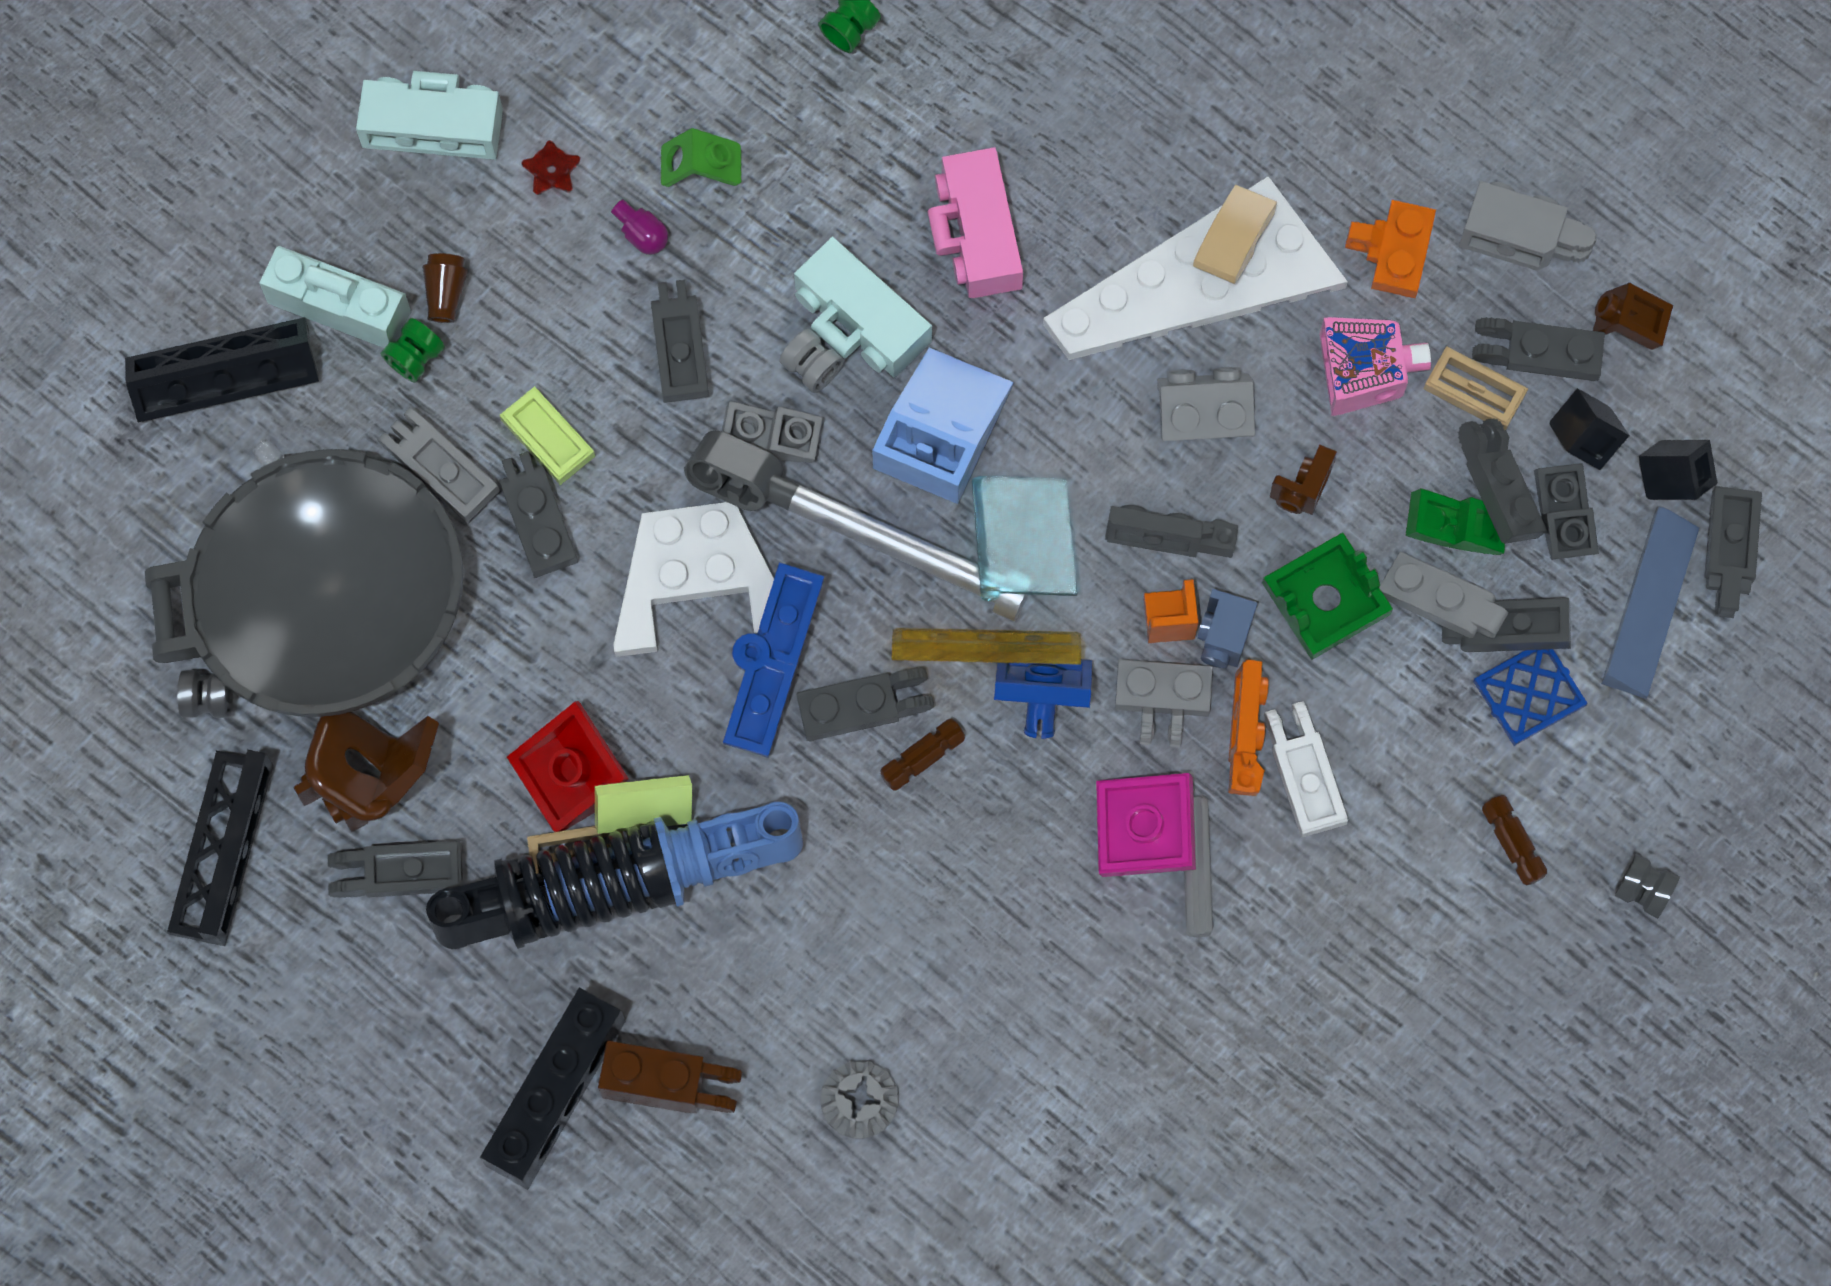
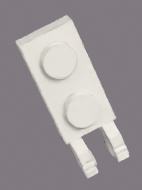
(1306, 774)

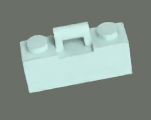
(430, 122)
(334, 297)
(861, 302)

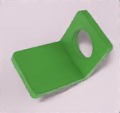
(702, 155)

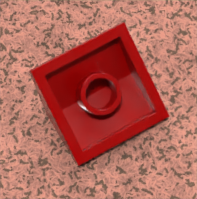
(565, 765)

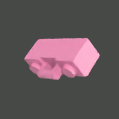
(987, 243)

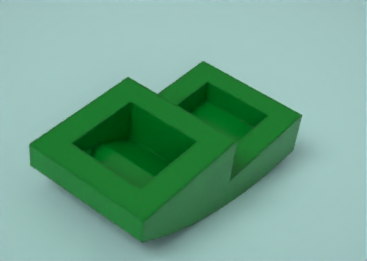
(1452, 523)

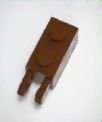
(663, 1079)

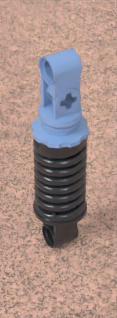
(611, 878)

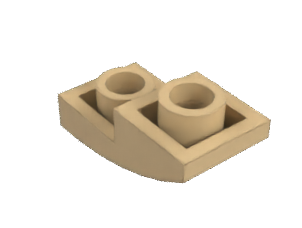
(1234, 234)

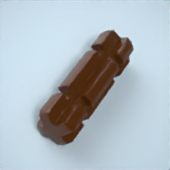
(922, 754)
(1514, 840)

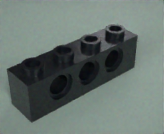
(552, 1088)

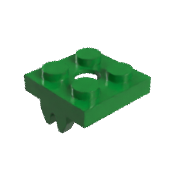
(1336, 566)

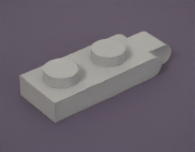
(1442, 597)

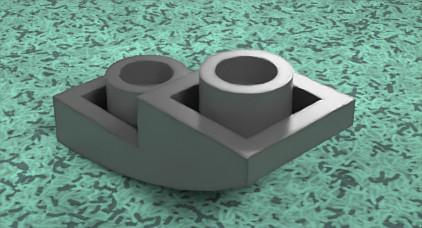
(1566, 511)

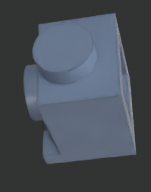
(1226, 629)

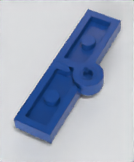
(771, 659)

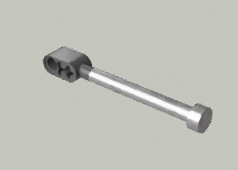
(752, 476)

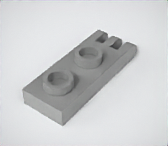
(440, 466)

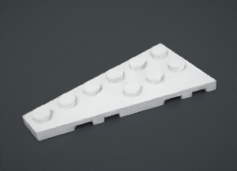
(1168, 293)

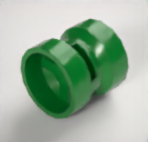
(849, 22)
(412, 350)

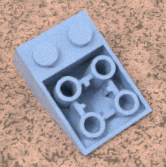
(940, 425)

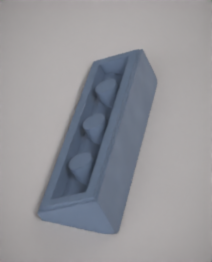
(1651, 603)

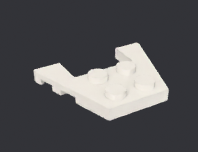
(685, 558)

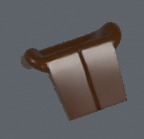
(356, 793)

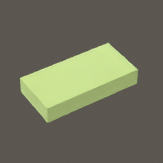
(547, 435)
(640, 802)

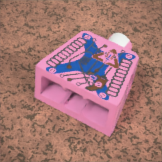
(1367, 362)

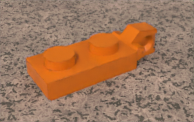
(1246, 732)

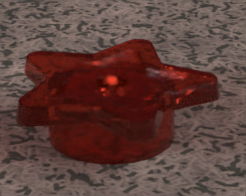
(547, 157)

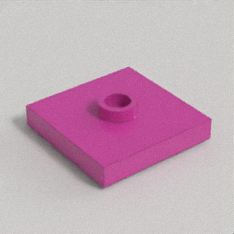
(1145, 825)

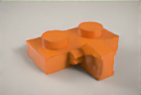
(1395, 246)

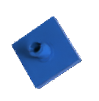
(1042, 689)

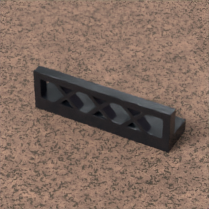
(220, 370)
(232, 849)

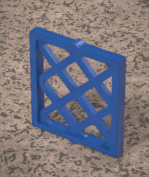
(1497, 710)

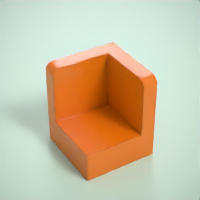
(1171, 614)

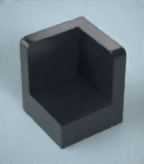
(1588, 429)
(1678, 469)

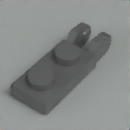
(1541, 348)
(1500, 481)
(860, 704)
(399, 869)

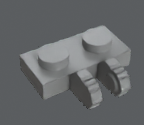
(1163, 689)

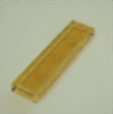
(986, 646)

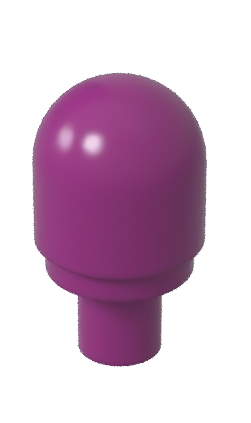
(641, 228)

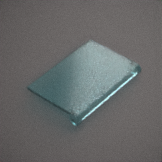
(1023, 536)

